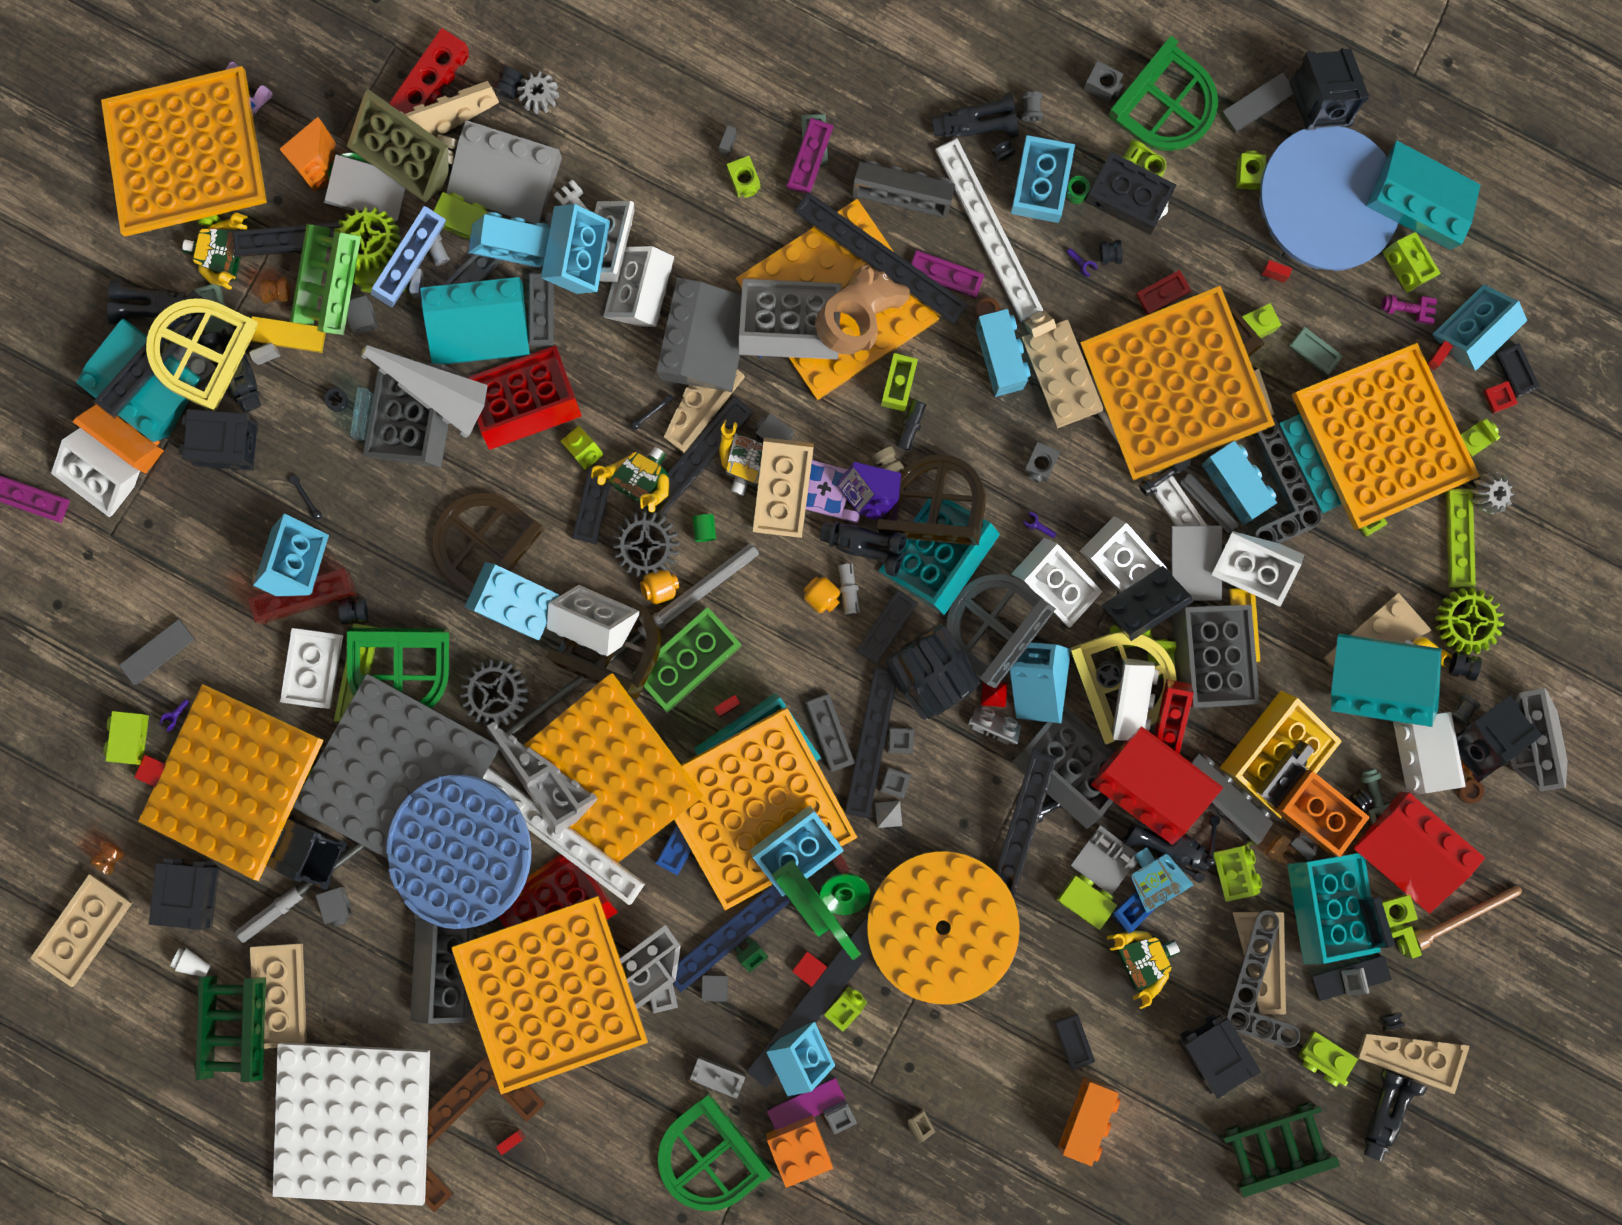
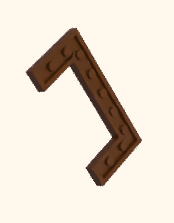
(455, 1103)

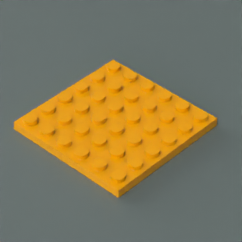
(183, 151)
(820, 259)
(1177, 383)
(1385, 436)
(621, 760)
(230, 782)
(749, 792)
(549, 995)

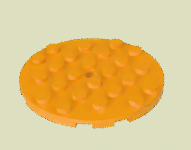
(949, 965)

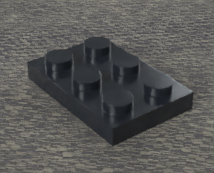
(1147, 603)

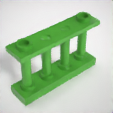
(338, 281)

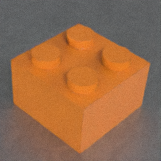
(799, 1151)

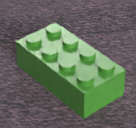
(690, 659)

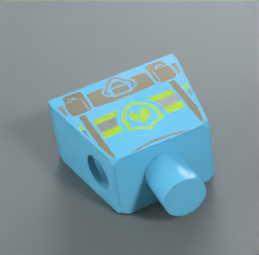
(1158, 879)

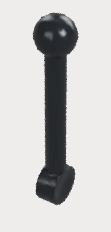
(635, 424)
(295, 480)
(1214, 822)
(1198, 877)

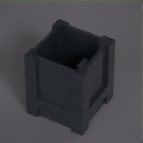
(1329, 89)
(219, 440)
(1495, 738)
(306, 853)
(184, 894)
(1218, 1055)

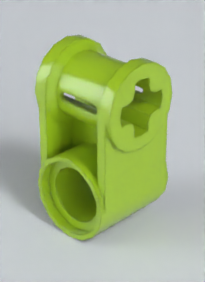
(1144, 156)

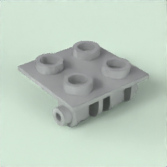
(1005, 728)
(1105, 860)

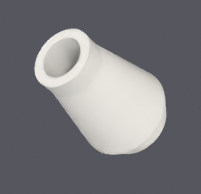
(189, 963)

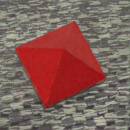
(994, 696)

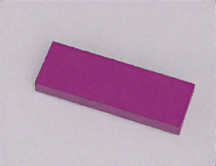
(810, 156)
(949, 274)
(33, 500)
(806, 1104)

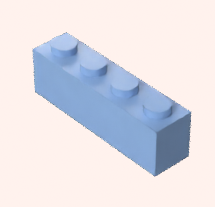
(408, 256)

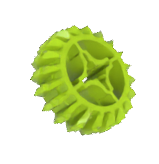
(386, 241)
(1467, 631)

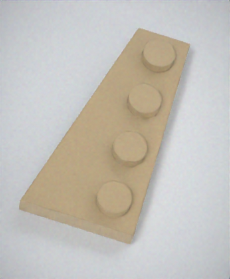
(454, 111)
(695, 412)
(1391, 622)
(1272, 991)
(1420, 1060)

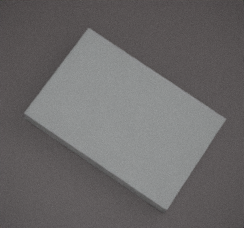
(361, 186)
(1193, 559)

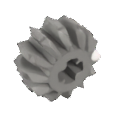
(539, 100)
(1492, 492)

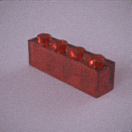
(326, 590)

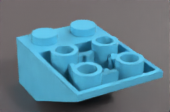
(1040, 682)

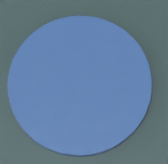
(1318, 198)
(458, 851)

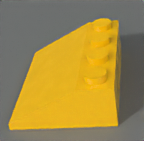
(1271, 737)

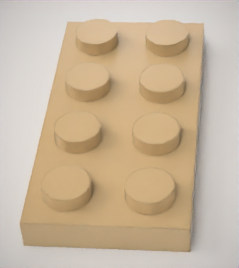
(1063, 375)
(783, 487)
(81, 930)
(284, 992)

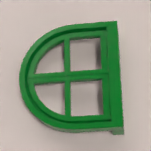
(1145, 83)
(399, 639)
(812, 906)
(732, 1138)

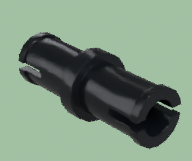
(911, 425)

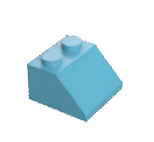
(801, 1059)

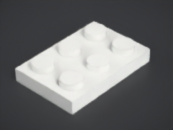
(311, 668)

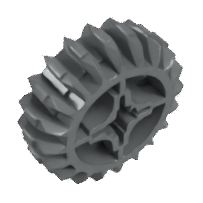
(646, 532)
(500, 683)

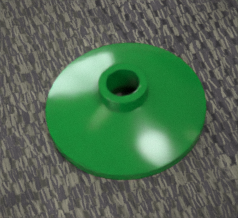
(845, 901)

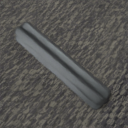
(1209, 503)

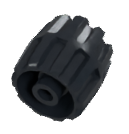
(932, 672)

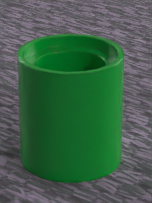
(1077, 181)
(704, 528)

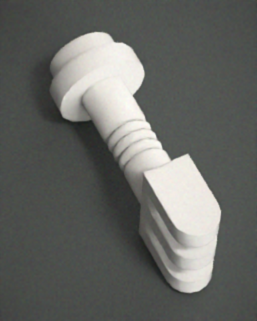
(571, 197)

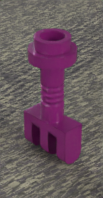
(1390, 304)

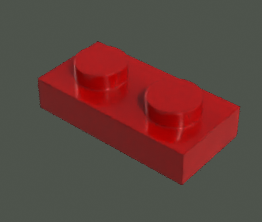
(1163, 292)

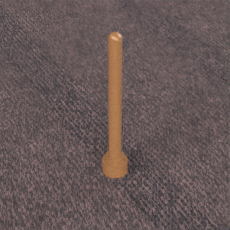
(1425, 936)

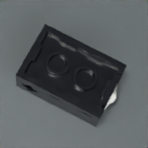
(1131, 193)

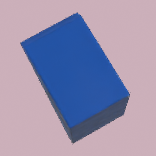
(1130, 913)

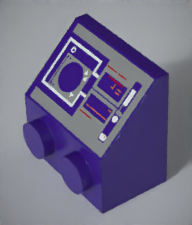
(870, 489)

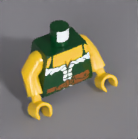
(215, 251)
(637, 477)
(1145, 962)

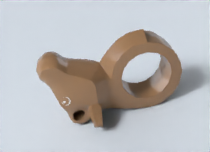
(865, 296)

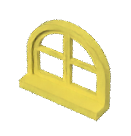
(226, 363)
(1096, 692)

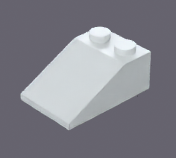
(1120, 555)
(1258, 566)
(1058, 581)

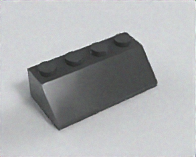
(903, 189)
(1234, 805)
(436, 980)

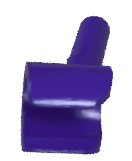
(1082, 263)
(1039, 526)
(174, 714)

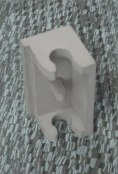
(718, 1077)

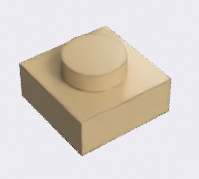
(1039, 324)

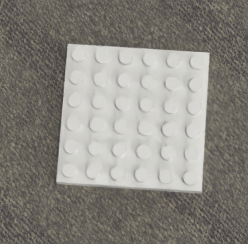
(351, 1123)

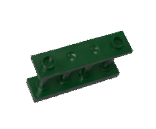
(252, 1028)
(1274, 1175)

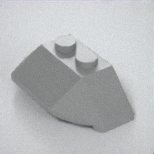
(1545, 760)
(652, 965)

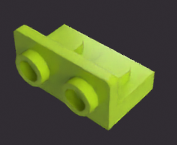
(1411, 262)
(1238, 872)
(1328, 1058)

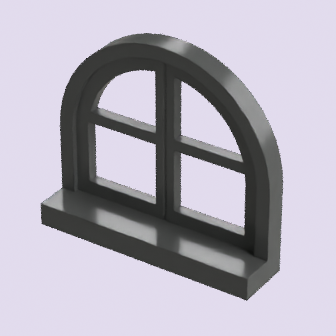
(1016, 642)

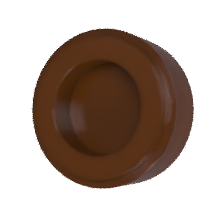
(986, 306)
(1472, 792)

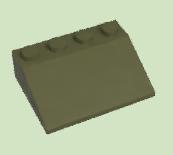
(399, 147)

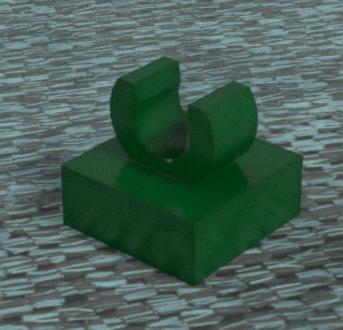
(751, 956)

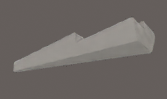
(448, 394)
(554, 794)

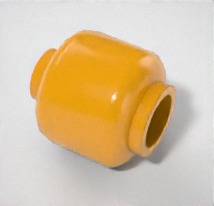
(659, 586)
(821, 595)

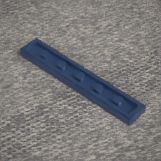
(729, 936)

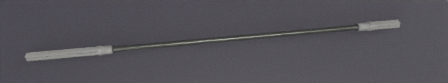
(282, 904)

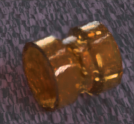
(275, 290)
(107, 858)

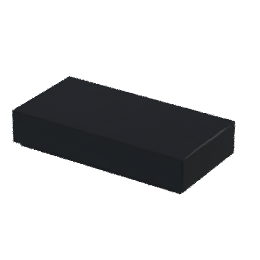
(1517, 370)
(1376, 922)
(1074, 1041)

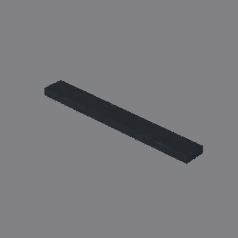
(880, 258)
(816, 1000)

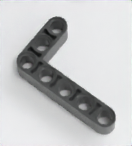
(1286, 488)
(1254, 984)

